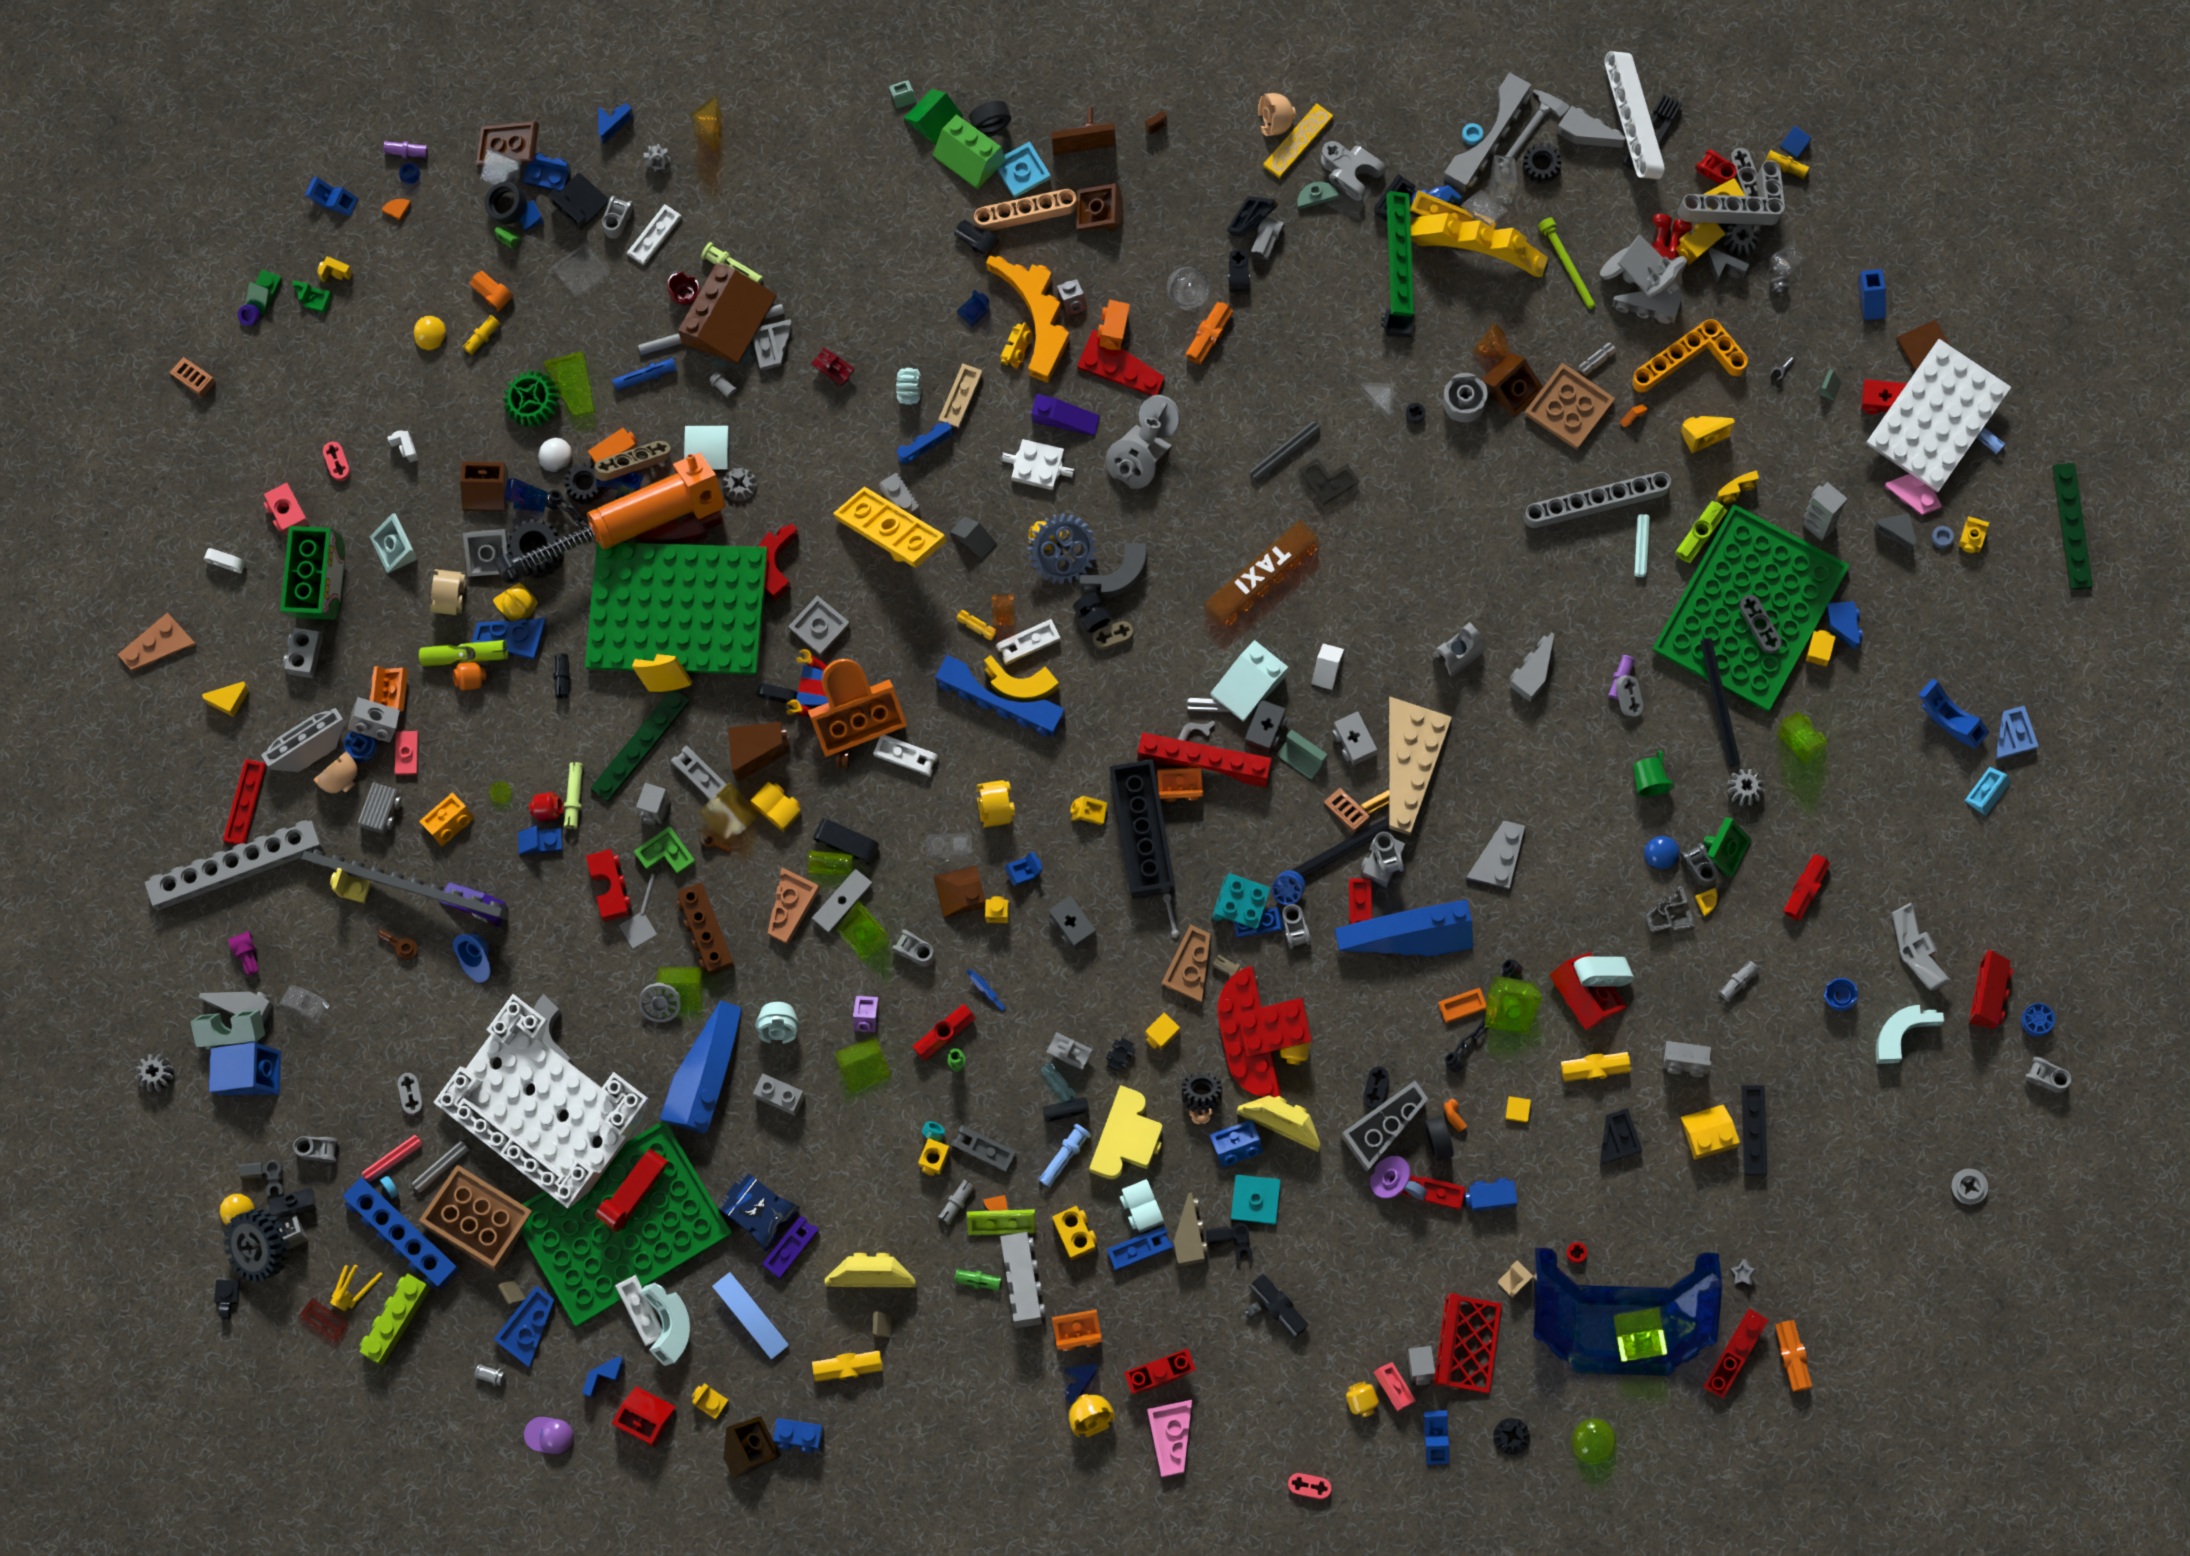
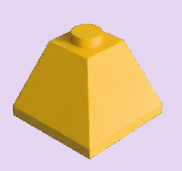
(1705, 431)

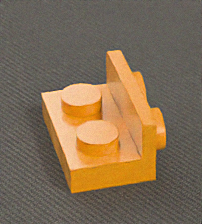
(447, 819)

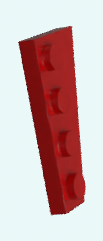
(1119, 367)

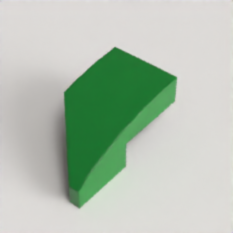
(312, 297)

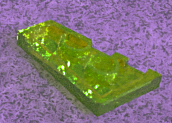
(573, 381)

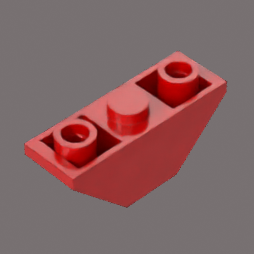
(1160, 1372)

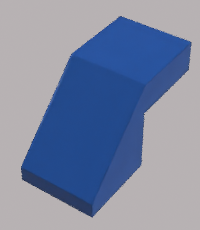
(332, 198)
(610, 1370)
(1436, 1437)

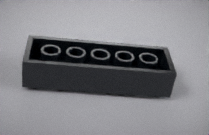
(1142, 829)

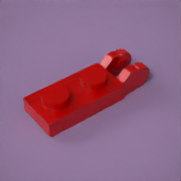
(1359, 900)
(1440, 1192)

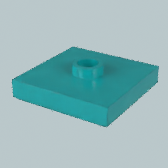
(1255, 1199)

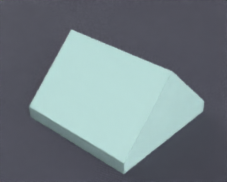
(392, 544)

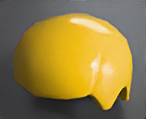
(429, 332)
(234, 1205)

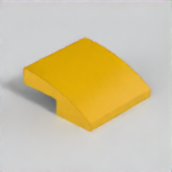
(662, 674)

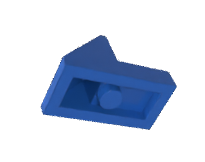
(610, 125)
(540, 841)

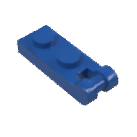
(924, 443)
(1139, 1248)

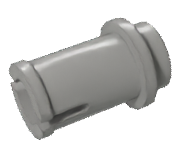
(722, 384)
(491, 1375)

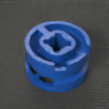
(360, 746)
(1288, 887)
(2038, 1019)

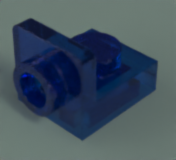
(974, 308)

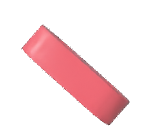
(341, 459)
(1311, 1480)

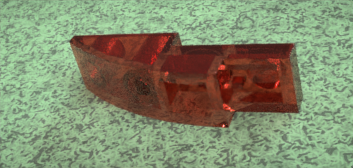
(674, 533)

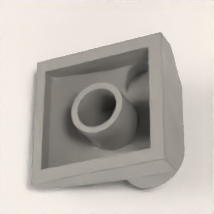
(483, 550)

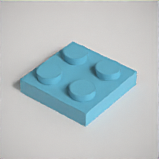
(1023, 170)

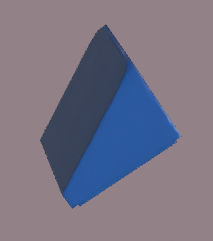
(1796, 142)
(531, 216)

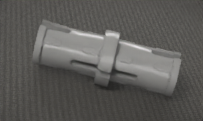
(1738, 981)
(956, 1202)

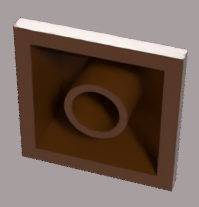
(960, 891)

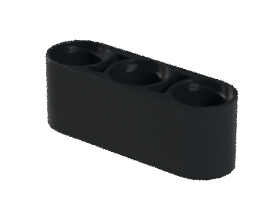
(846, 840)

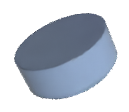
(1942, 537)
(1415, 1190)

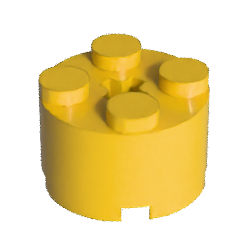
(994, 803)

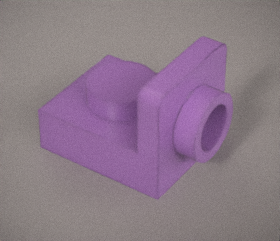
(865, 1013)

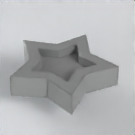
(1743, 1273)

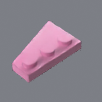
(1170, 1435)

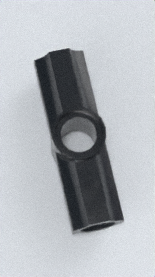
(1278, 1305)

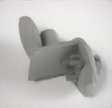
(1646, 267)
(1135, 454)

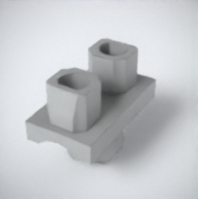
(1069, 1051)

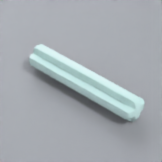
(1642, 545)

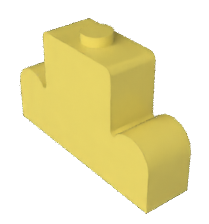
(1126, 1136)

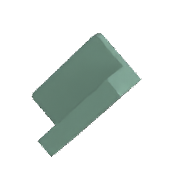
(1302, 755)

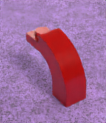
(776, 583)

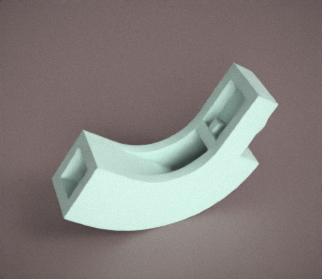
(1889, 1040)
(674, 1323)

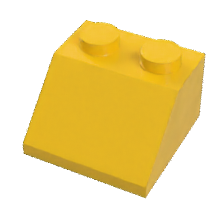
(1710, 1132)

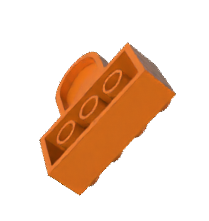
(854, 708)

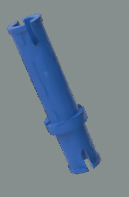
(644, 374)

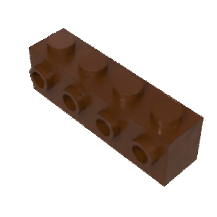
(705, 928)

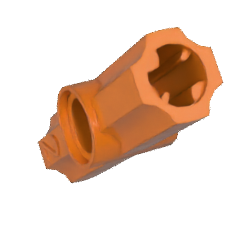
(1209, 332)
(1793, 1355)

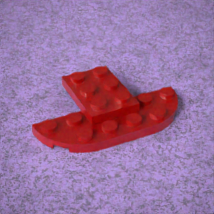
(1256, 1031)

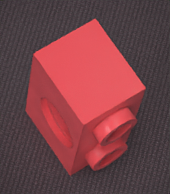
(279, 499)

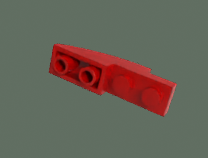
(1735, 1353)

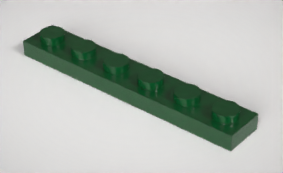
(2072, 526)
(640, 745)

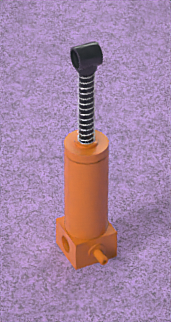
(688, 490)

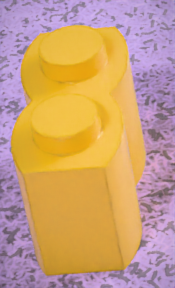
(776, 806)

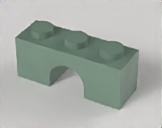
(211, 1032)

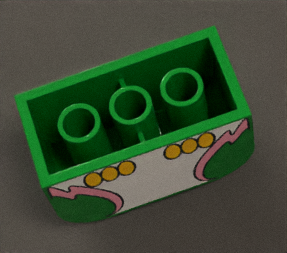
(313, 573)

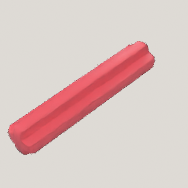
(392, 1158)

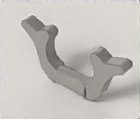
(1188, 728)

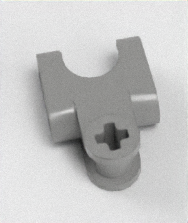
(1347, 165)

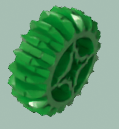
(523, 413)

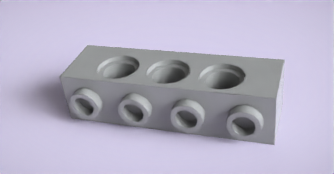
(1824, 511)

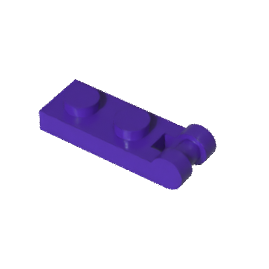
(790, 1247)

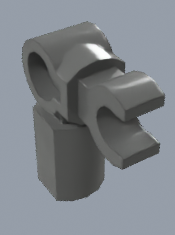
(272, 1169)

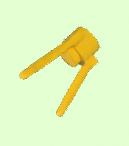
(341, 1297)

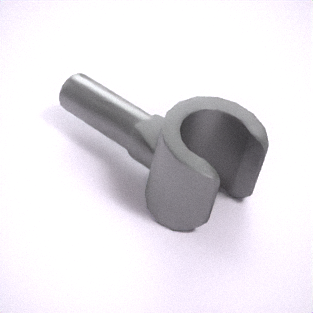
(1782, 369)

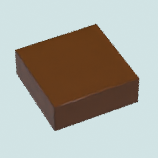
(1156, 122)

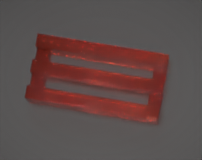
(339, 1331)

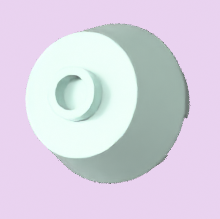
(777, 1022)

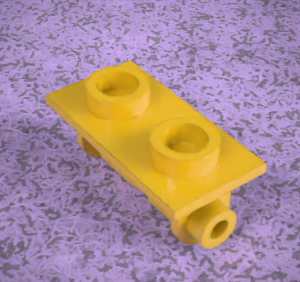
(1020, 337)

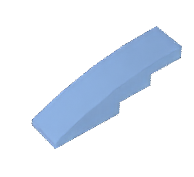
(750, 1315)

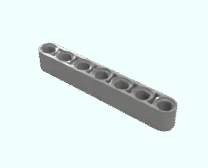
(1604, 492)

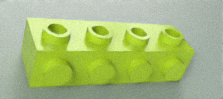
(394, 1320)

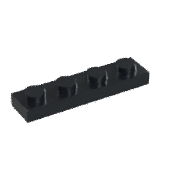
(1754, 1130)

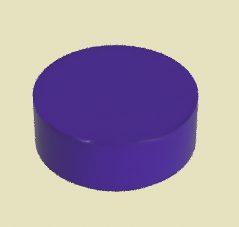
(249, 315)

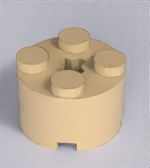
(446, 592)

